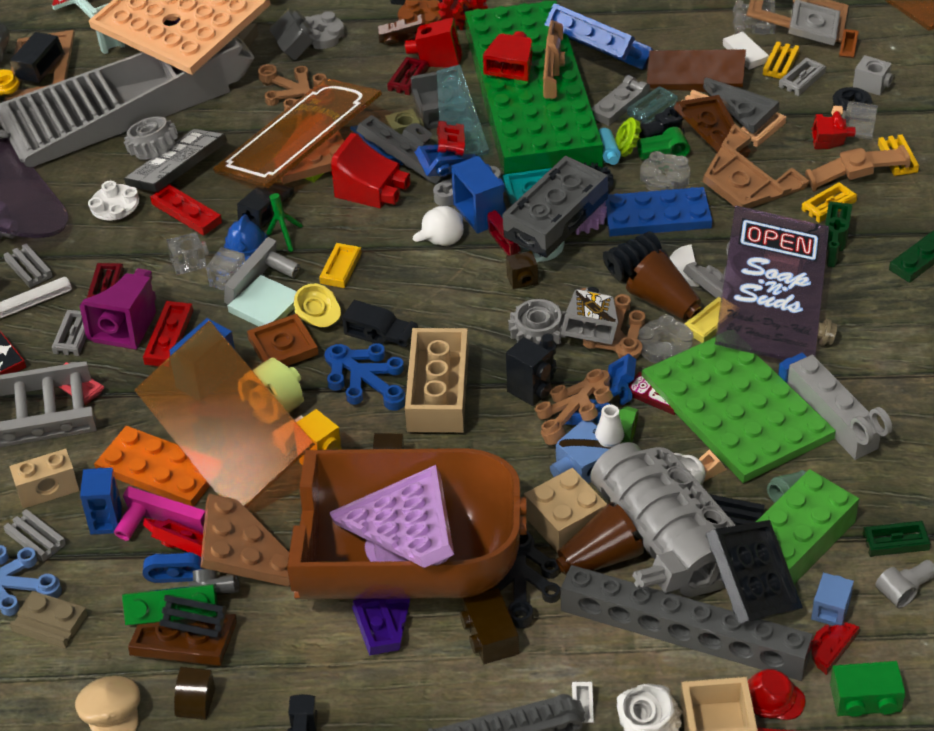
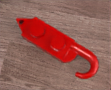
(175, 535)

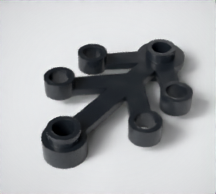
(521, 572)

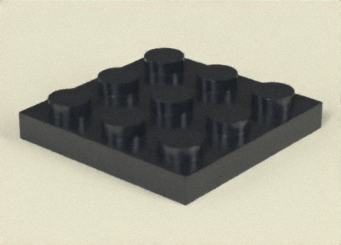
(754, 571)

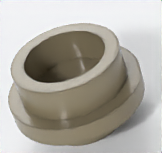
(826, 332)

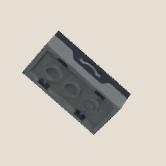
(555, 206)

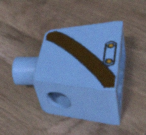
(578, 450)

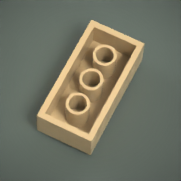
(437, 380)

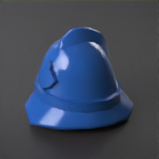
(244, 237)

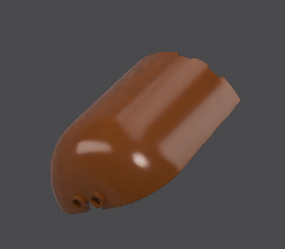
(481, 511)

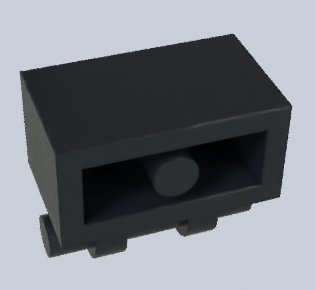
(531, 369)

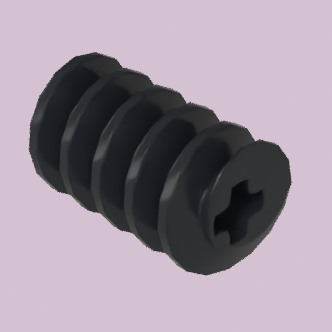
(626, 256)

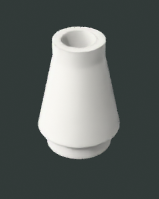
(609, 429)

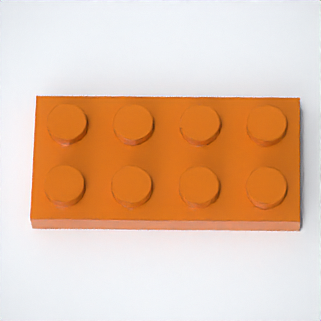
(153, 466)

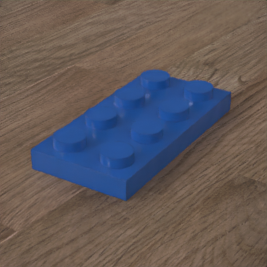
(658, 211)

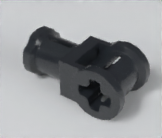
(662, 122)

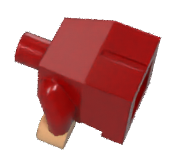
(831, 131)

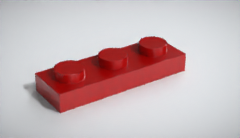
(186, 209)
(167, 332)

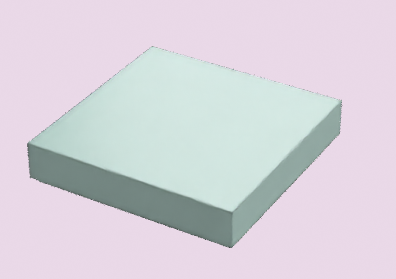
(263, 302)

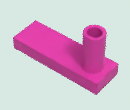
(156, 507)

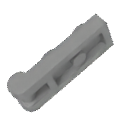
(618, 100)

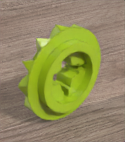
(628, 136)

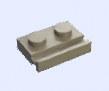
(48, 619)

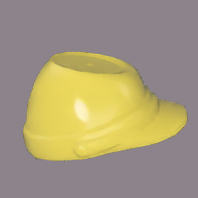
(317, 305)

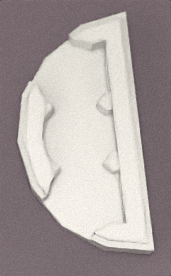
(682, 257)

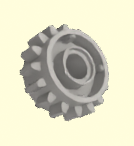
(150, 137)
(535, 319)

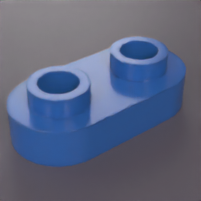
(171, 567)

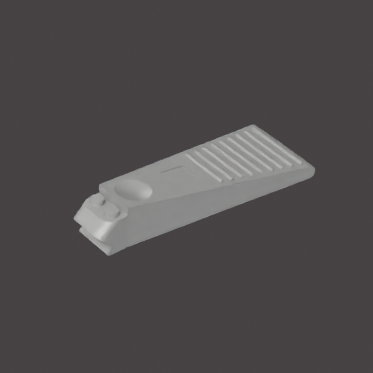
(112, 100)

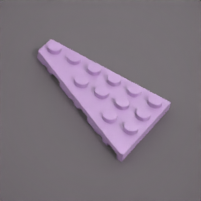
(404, 518)

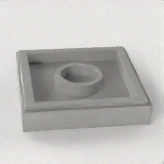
(814, 22)

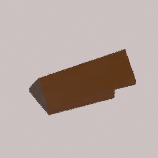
(688, 68)

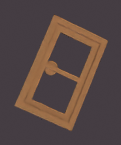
(755, 11)
(60, 69)

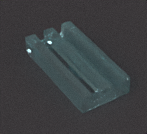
(654, 106)

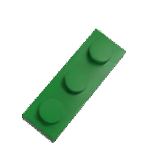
(147, 605)

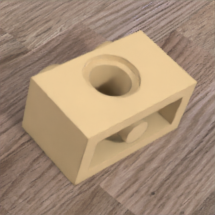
(44, 478)

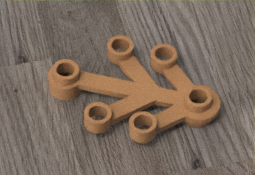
(269, 76)
(623, 344)
(595, 383)

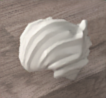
(648, 709)

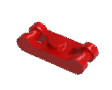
(451, 138)

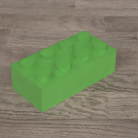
(810, 520)

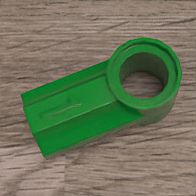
(670, 142)

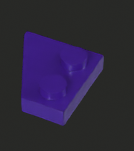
(381, 623)

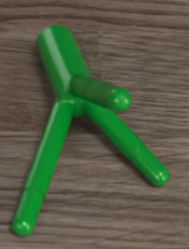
(279, 214)

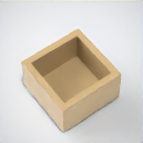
(562, 507)
(717, 705)

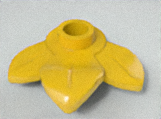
(8, 82)

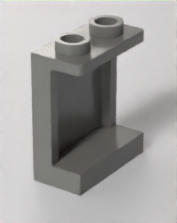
(426, 98)

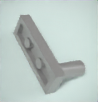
(256, 264)

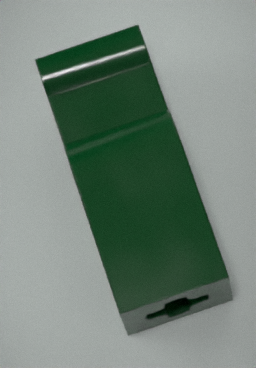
(837, 230)

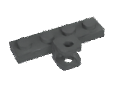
(399, 145)

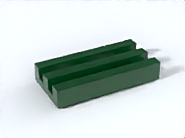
(897, 542)

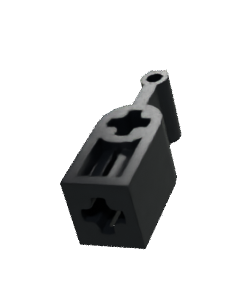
(258, 204)
(376, 324)

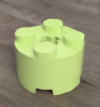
(281, 382)

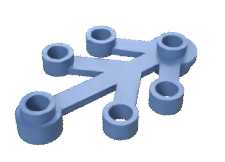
(45, 584)

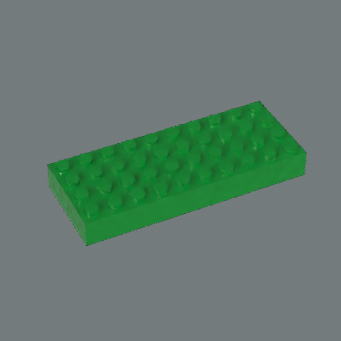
(525, 126)

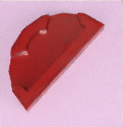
(831, 643)

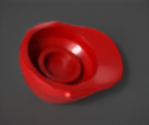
(775, 695)

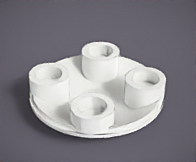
(113, 201)

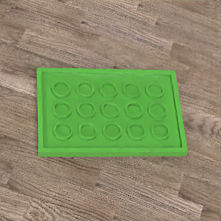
(738, 407)

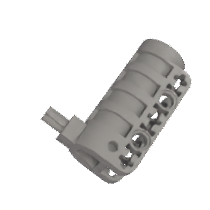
(665, 514)

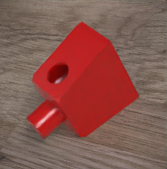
(437, 44)
(509, 56)

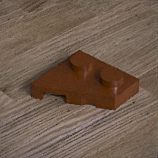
(399, 30)

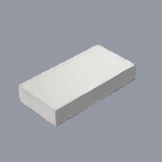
(754, 54)

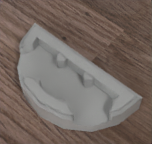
(707, 277)

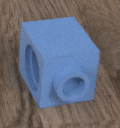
(832, 599)

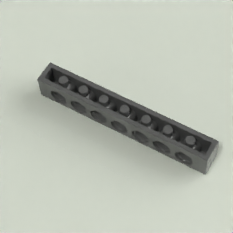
(685, 622)

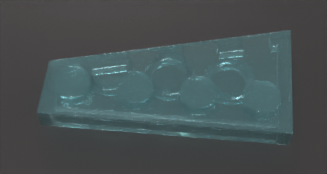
(457, 107)

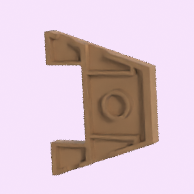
(741, 180)

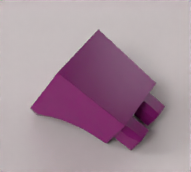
(121, 312)

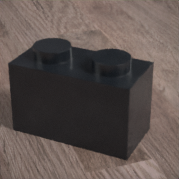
(37, 57)

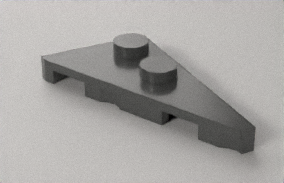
(747, 107)

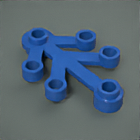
(341, 356)

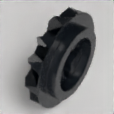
(847, 94)

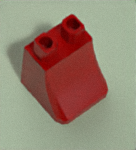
(366, 175)

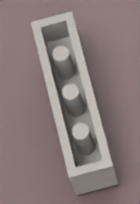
(854, 425)

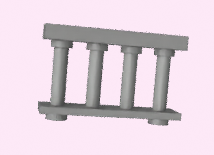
(52, 423)

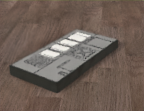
(184, 155)

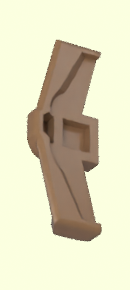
(553, 59)
(856, 164)

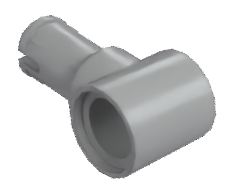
(903, 585)

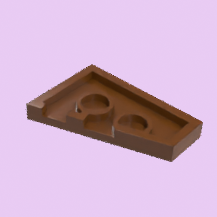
(709, 119)
(179, 645)

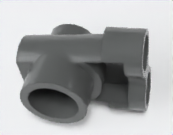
(224, 584)

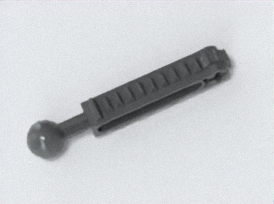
(552, 714)

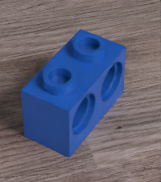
(101, 500)

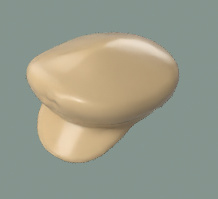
(109, 704)

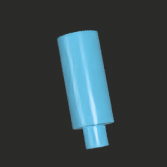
(611, 152)

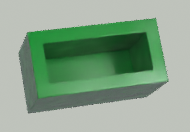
(867, 688)

